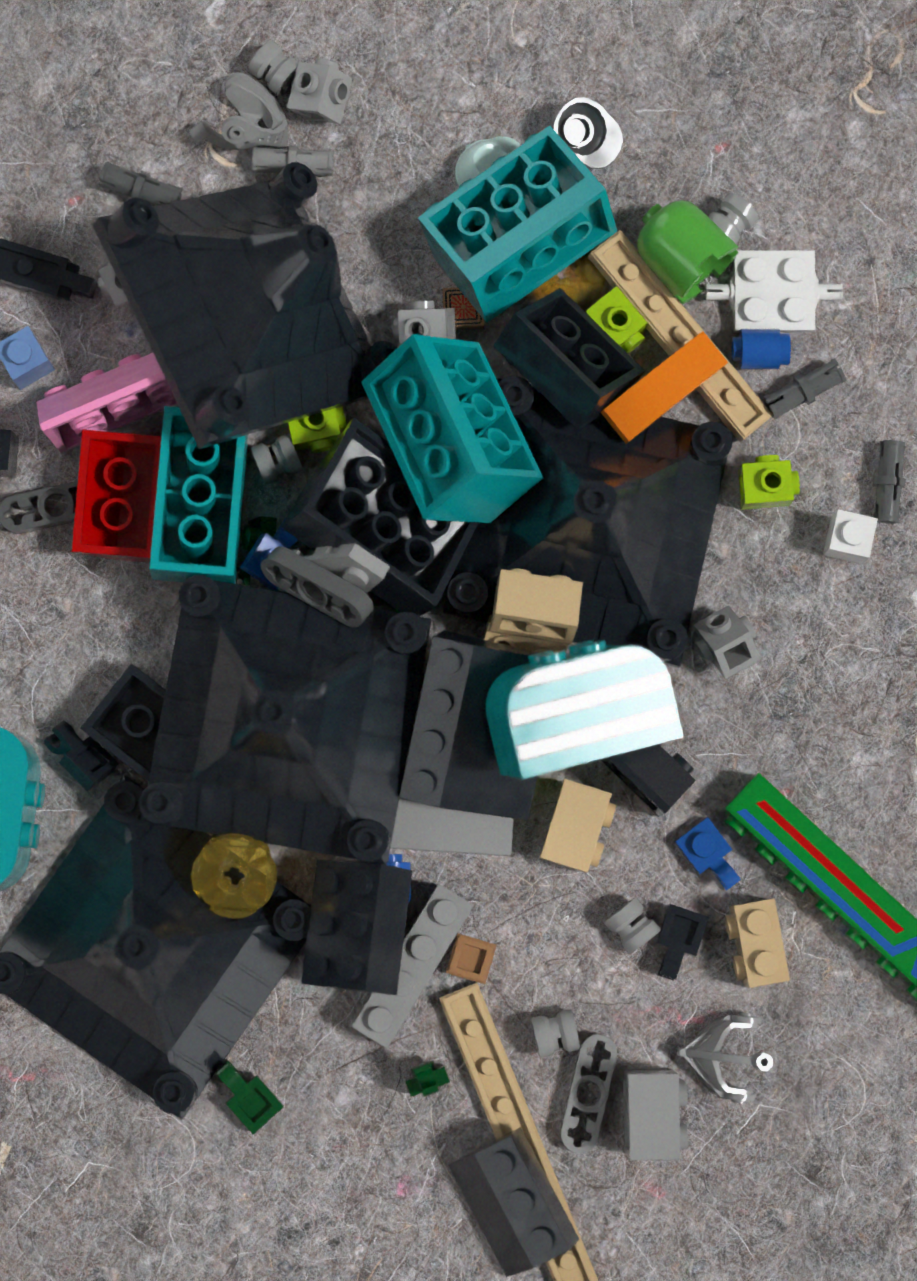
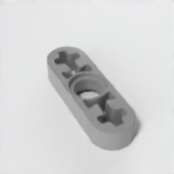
(571, 1121)

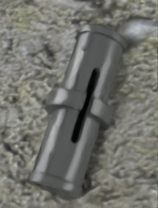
(138, 185)
(804, 388)
(889, 481)

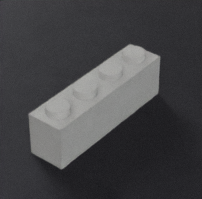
(449, 830)
(420, 957)

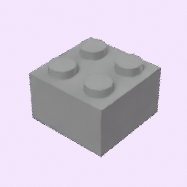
(653, 1114)

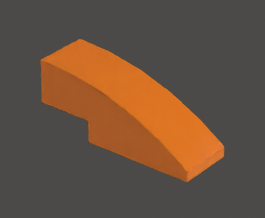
(664, 387)

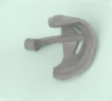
(243, 131)
(704, 1055)

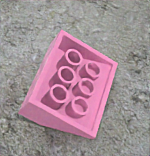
(104, 401)

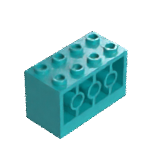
(518, 223)
(451, 429)

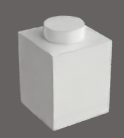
(850, 536)

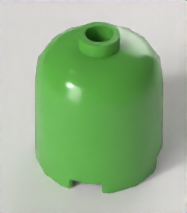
(684, 247)

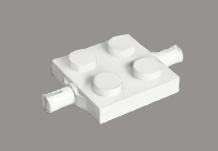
(774, 291)

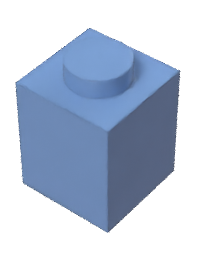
(24, 358)

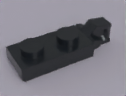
(42, 272)

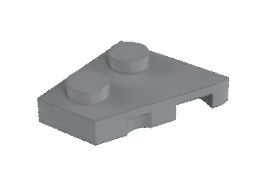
(350, 564)

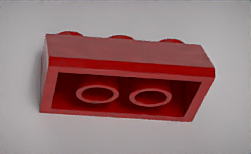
(116, 495)

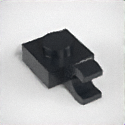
(82, 758)
(681, 934)

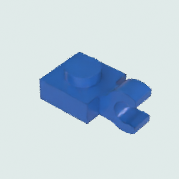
(261, 549)
(705, 849)

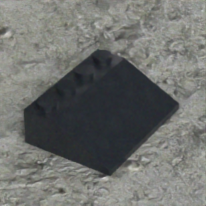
(366, 501)
(451, 742)

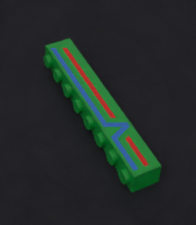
(829, 875)

